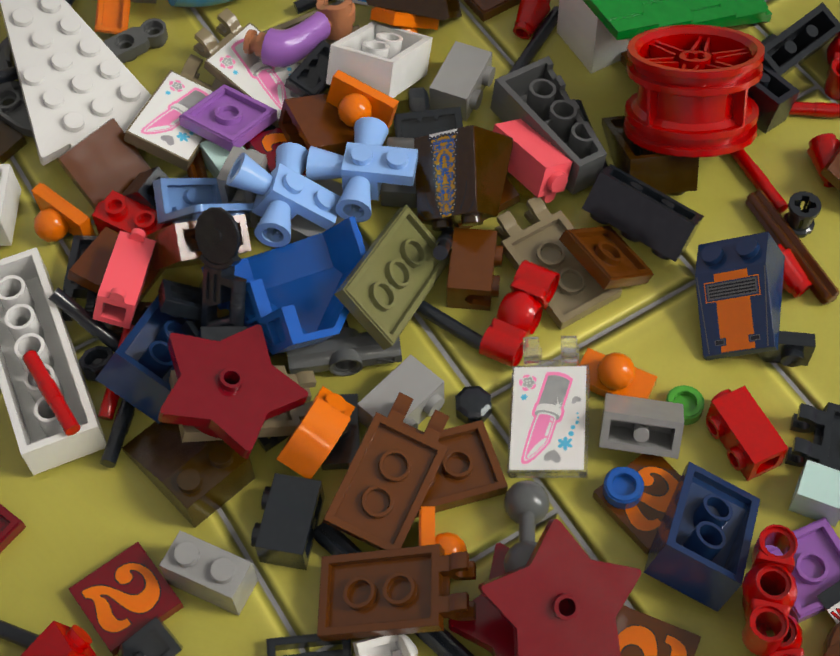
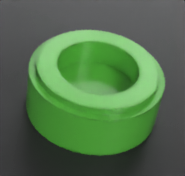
(692, 402)

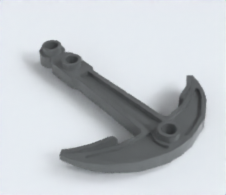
(124, 45)

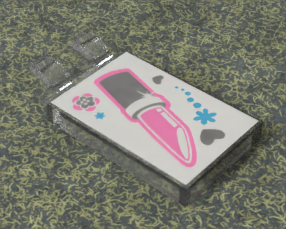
(549, 414)

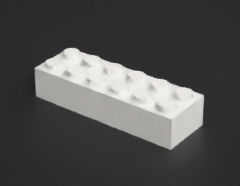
(37, 324)

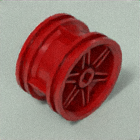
(693, 90)

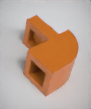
(316, 433)

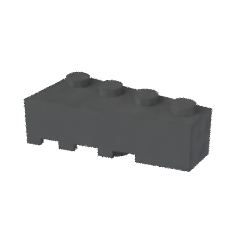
(541, 102)

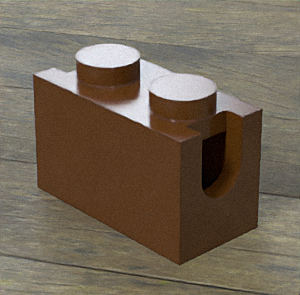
(472, 268)

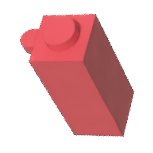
(535, 160)
(124, 278)

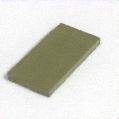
(392, 277)

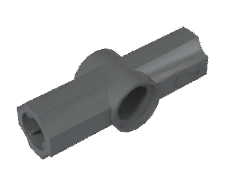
(343, 354)

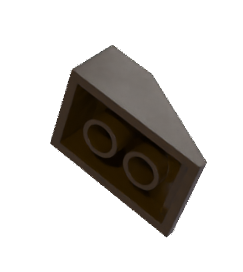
(663, 172)
(189, 474)

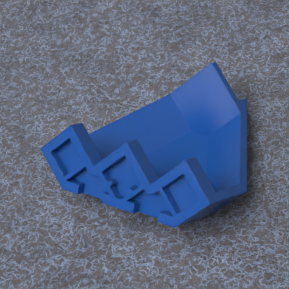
(295, 287)

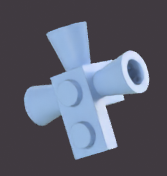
(363, 167)
(283, 194)

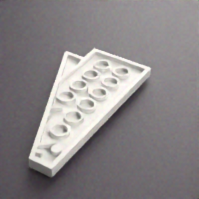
(67, 75)

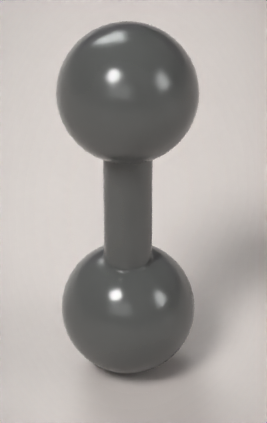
(525, 505)

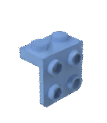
(186, 198)

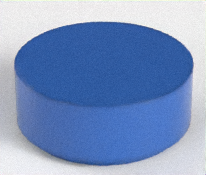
(623, 487)

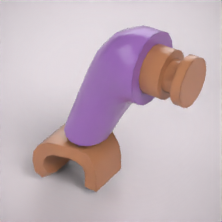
(288, 46)

